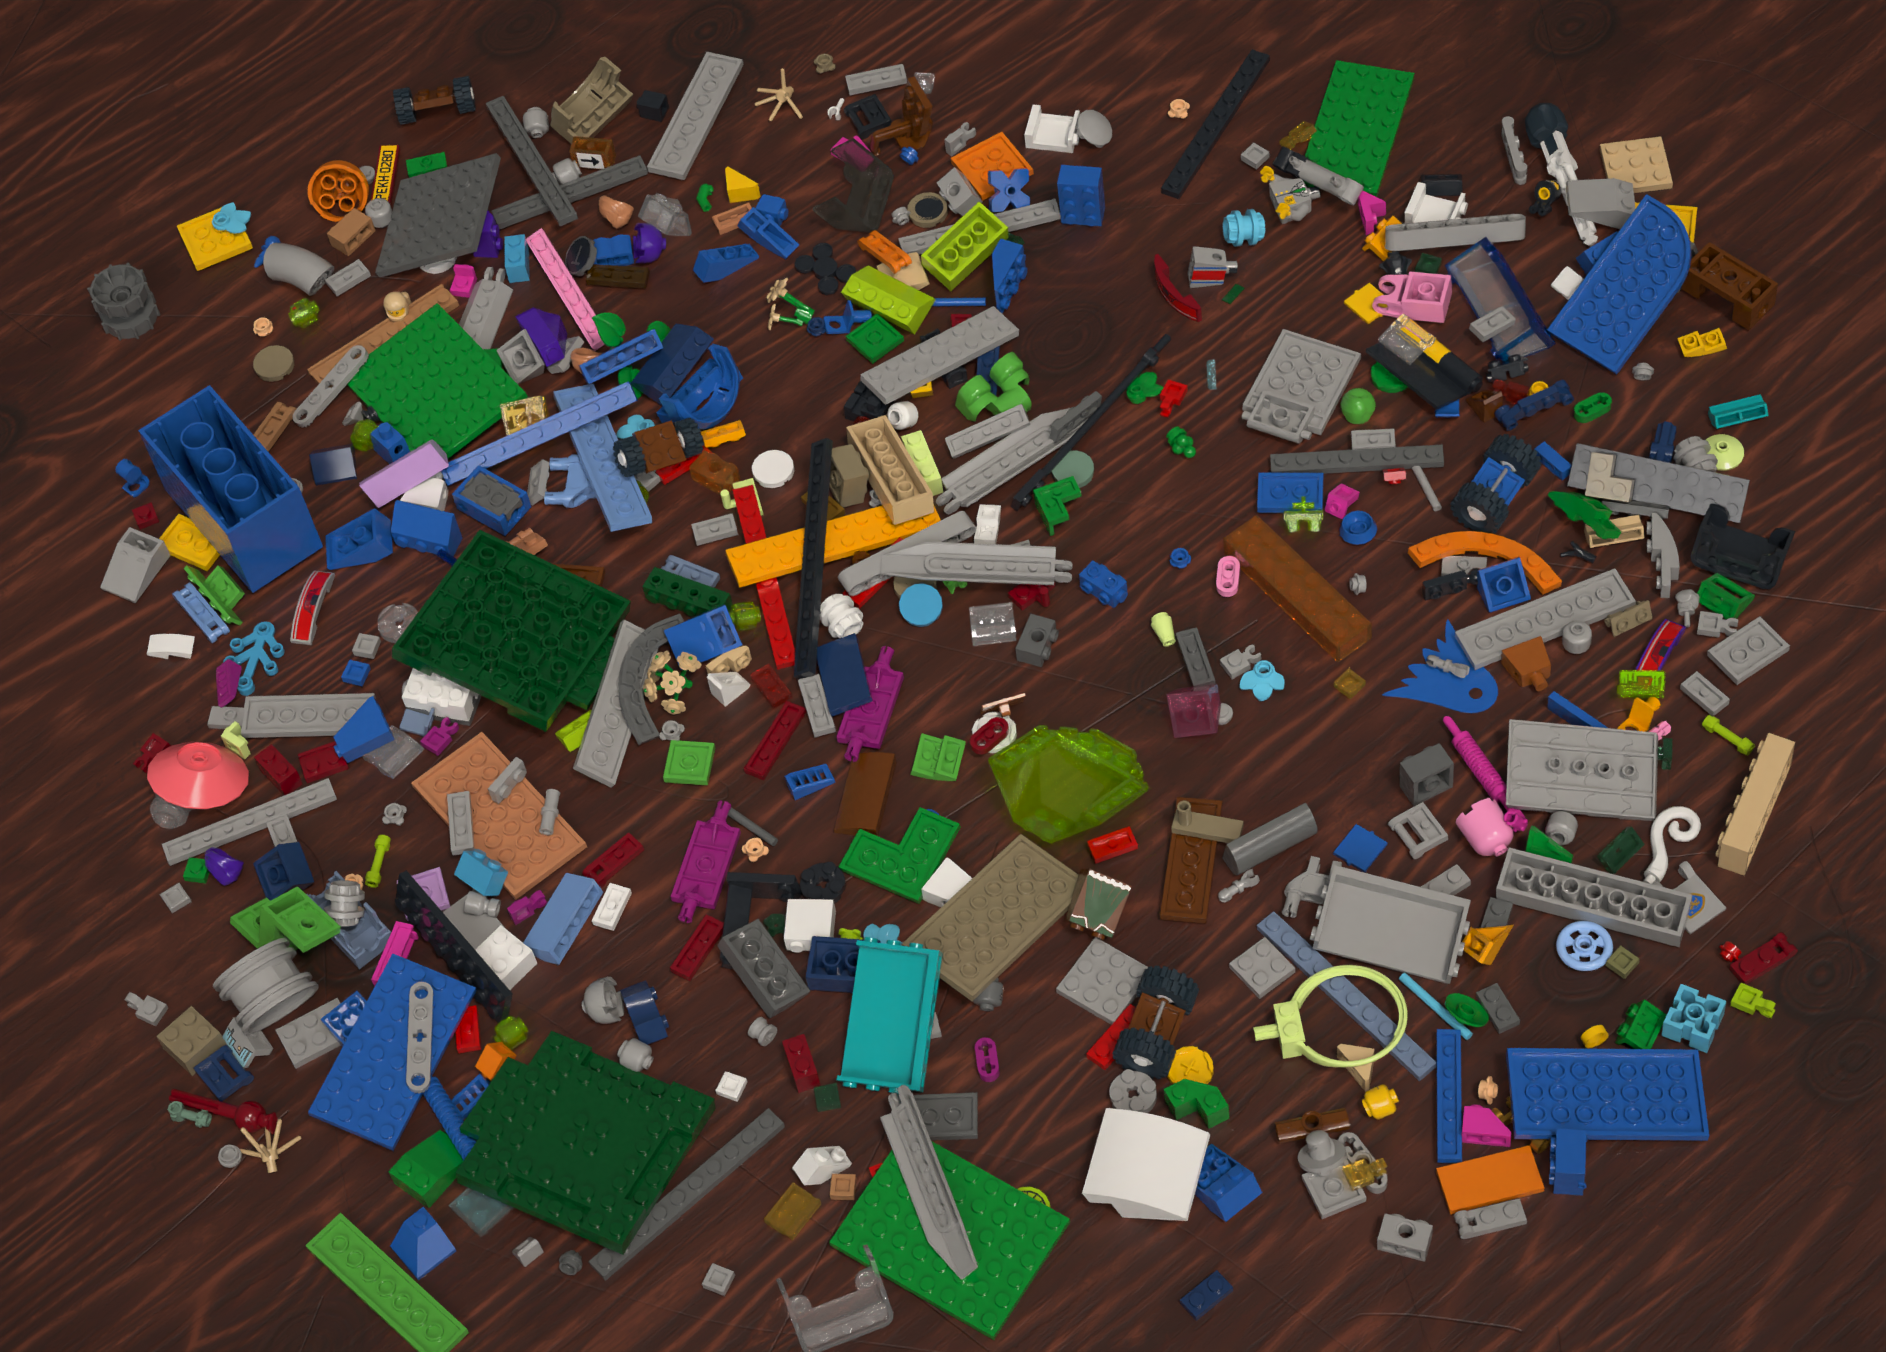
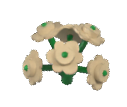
(672, 680)

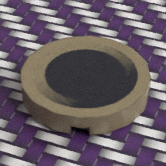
(927, 209)

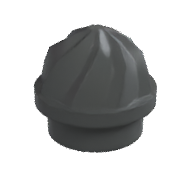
(570, 1262)

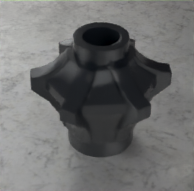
(1395, 264)

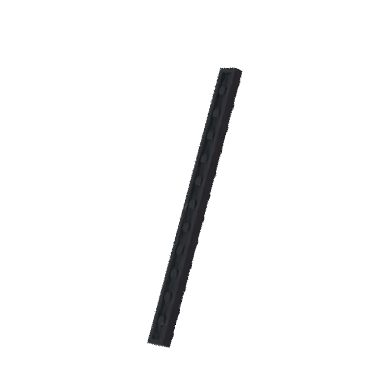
(813, 559)

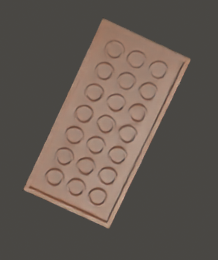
(505, 829)

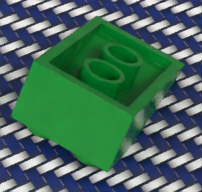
(427, 1168)

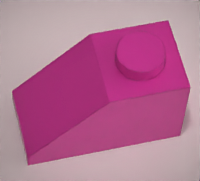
(1484, 1127)

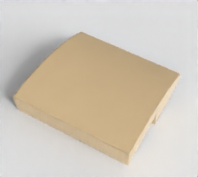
(912, 275)

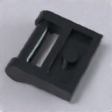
(872, 111)

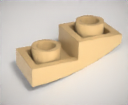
(734, 659)

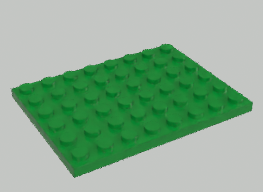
(435, 383)
(1004, 1227)

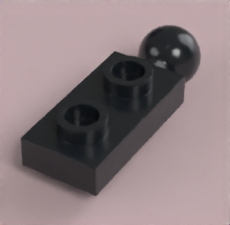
(1448, 584)

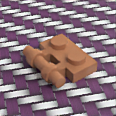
(529, 541)

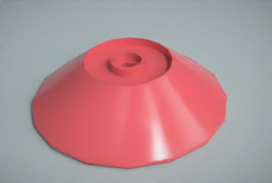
(197, 775)

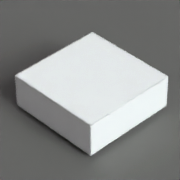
(731, 1086)

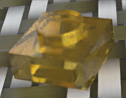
(1349, 683)

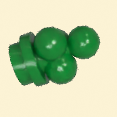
(1180, 442)

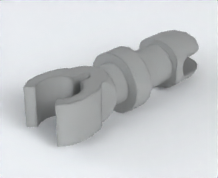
(1457, 669)
(1238, 886)

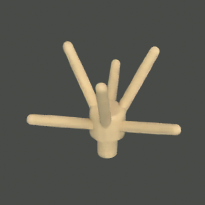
(782, 95)
(270, 1153)

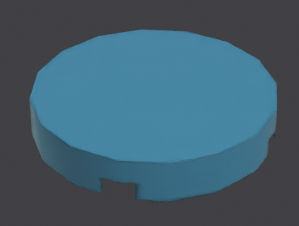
(920, 605)

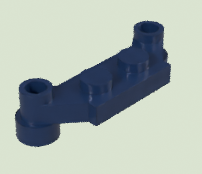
(1530, 405)

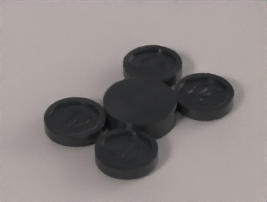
(824, 268)

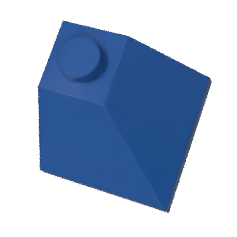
(421, 1244)

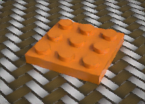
(986, 156)

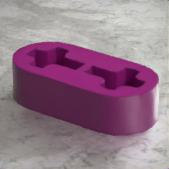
(983, 1060)

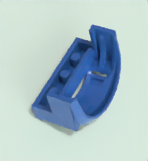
(709, 377)

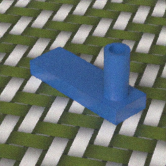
(1570, 712)

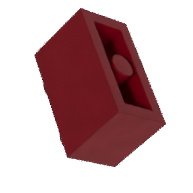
(278, 770)
(801, 1063)

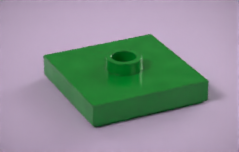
(874, 338)

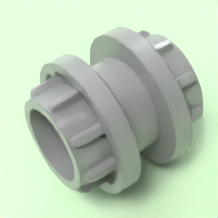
(1693, 453)
(344, 902)

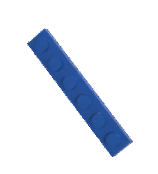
(1449, 1096)

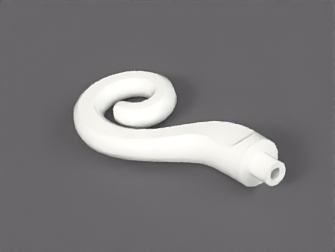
(1659, 863)

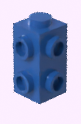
(1103, 584)

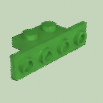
(220, 590)

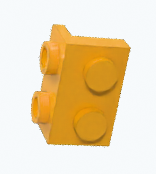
(1376, 240)

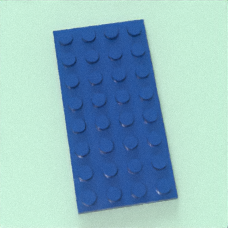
(368, 1082)
(1607, 1093)

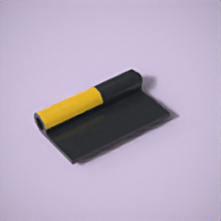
(1434, 376)

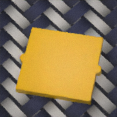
(1362, 302)

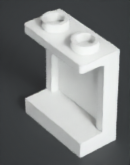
(1051, 131)

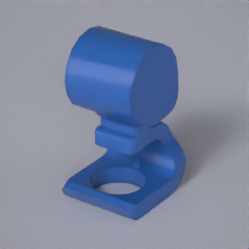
(132, 475)

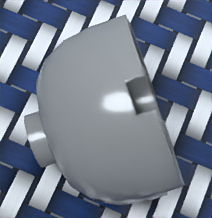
(603, 1002)

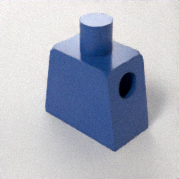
(386, 440)

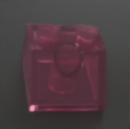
(1194, 710)

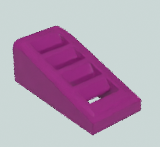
(227, 681)

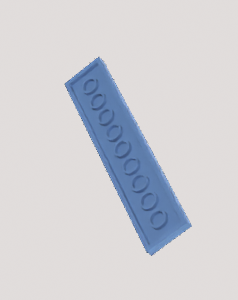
(594, 442)

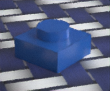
(355, 672)

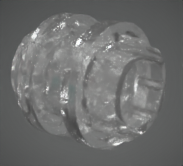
(168, 814)

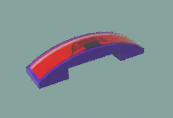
(1661, 646)

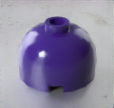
(647, 243)

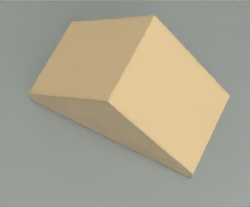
(1361, 1073)

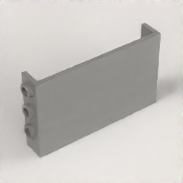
(1391, 924)

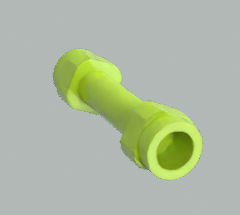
(1743, 745)
(373, 877)

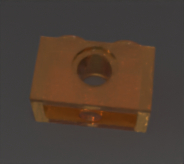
(714, 472)

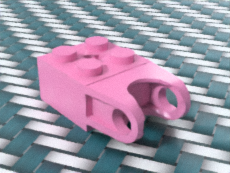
(1415, 295)

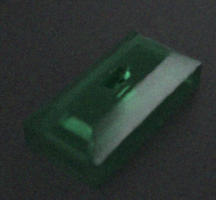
(1628, 844)

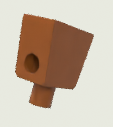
(1528, 663)

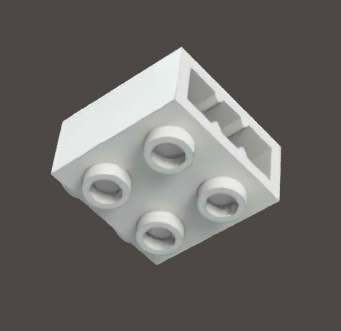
(808, 919)

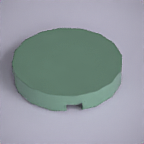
(1077, 465)

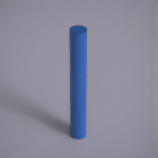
(960, 302)

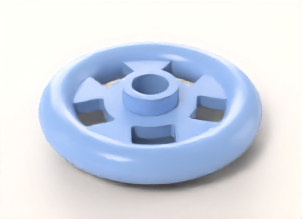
(1584, 928)

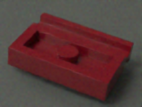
(321, 762)

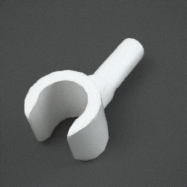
(836, 110)

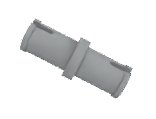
(549, 812)

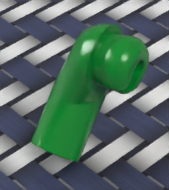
(704, 191)

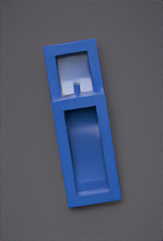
(767, 233)

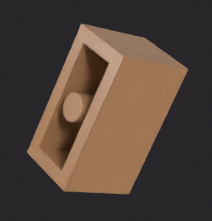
(351, 232)

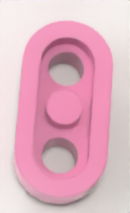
(1228, 578)

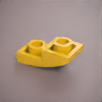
(1704, 344)

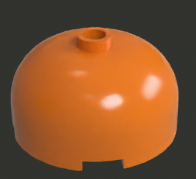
(324, 187)

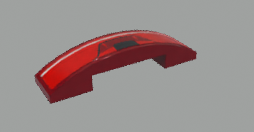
(1184, 305)

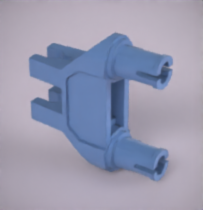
(577, 487)

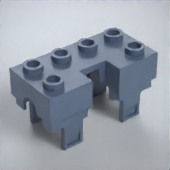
(360, 941)

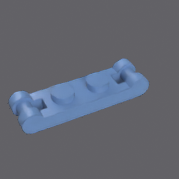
(200, 612)

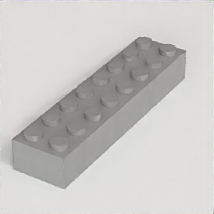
(1594, 897)

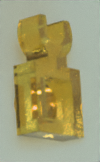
(1299, 134)

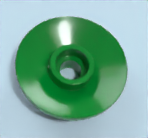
(1466, 1010)

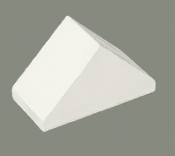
(727, 686)

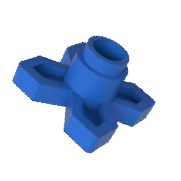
(1008, 189)

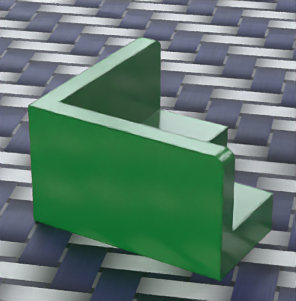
(1050, 501)

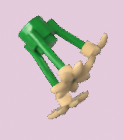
(803, 312)

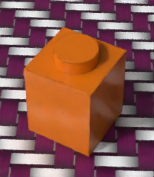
(493, 1058)

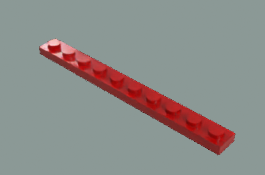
(768, 590)

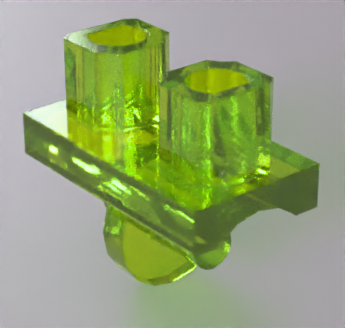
(1313, 516)

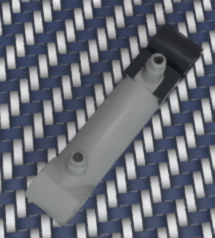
(1308, 171)

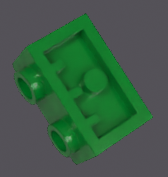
(1641, 1025)

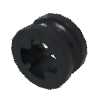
(370, 414)

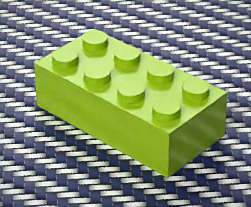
(964, 246)

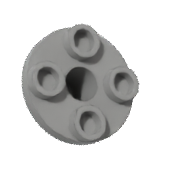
(1321, 1153)

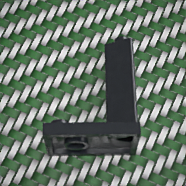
(753, 885)

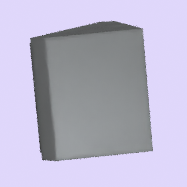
(527, 1251)

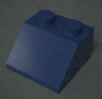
(283, 870)

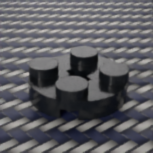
(823, 872)

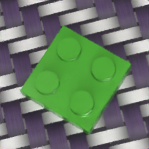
(689, 762)

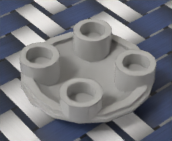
(1094, 128)

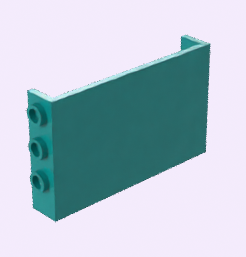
(891, 1016)

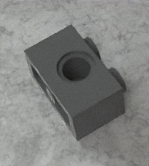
(1036, 629)

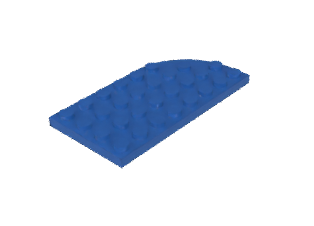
(1627, 287)

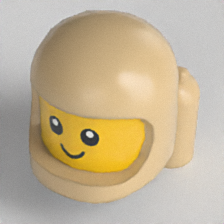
(397, 305)

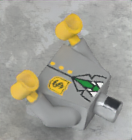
(1289, 196)

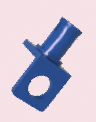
(846, 321)

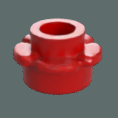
(1729, 951)

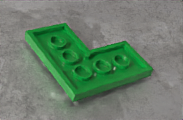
(904, 866)

